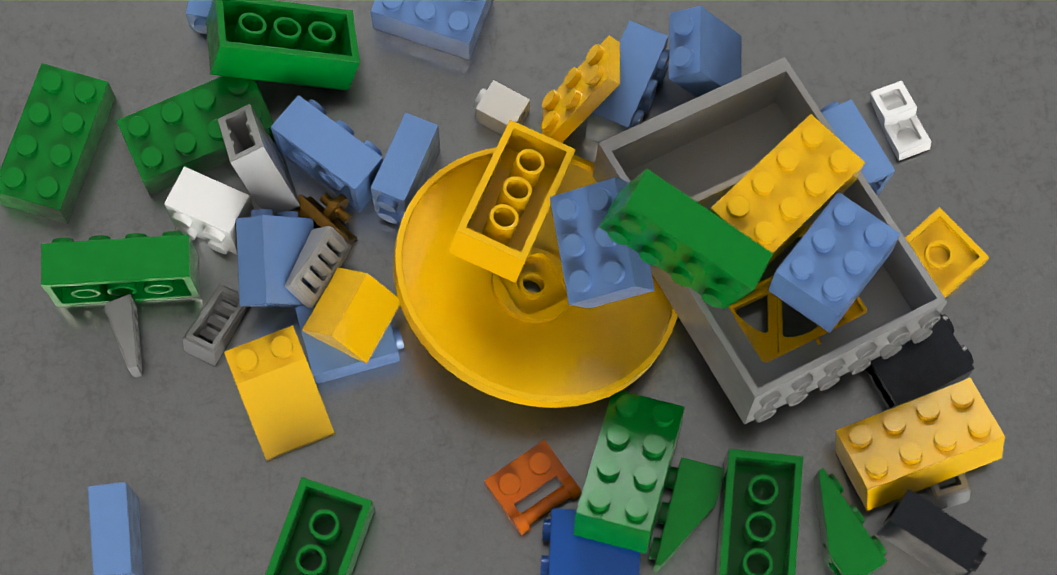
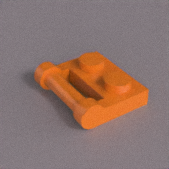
(527, 476)

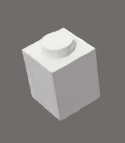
(500, 105)

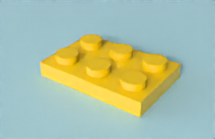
(582, 90)

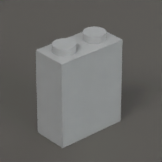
(258, 160)

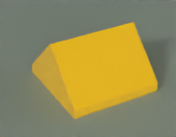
(352, 313)

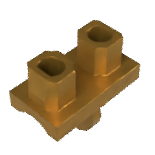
(327, 216)

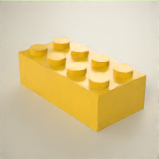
(790, 186)
(511, 201)
(919, 444)

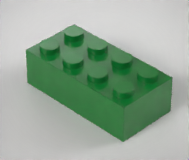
(282, 42)
(187, 130)
(55, 143)
(685, 240)
(113, 268)
(629, 471)
(759, 513)
(321, 532)

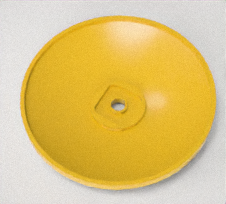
(499, 333)

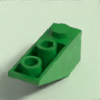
(692, 500)
(844, 540)

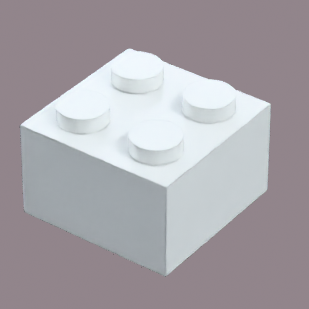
(207, 210)

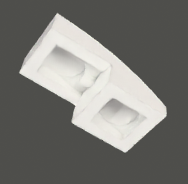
(899, 120)

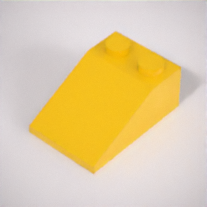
(279, 393)

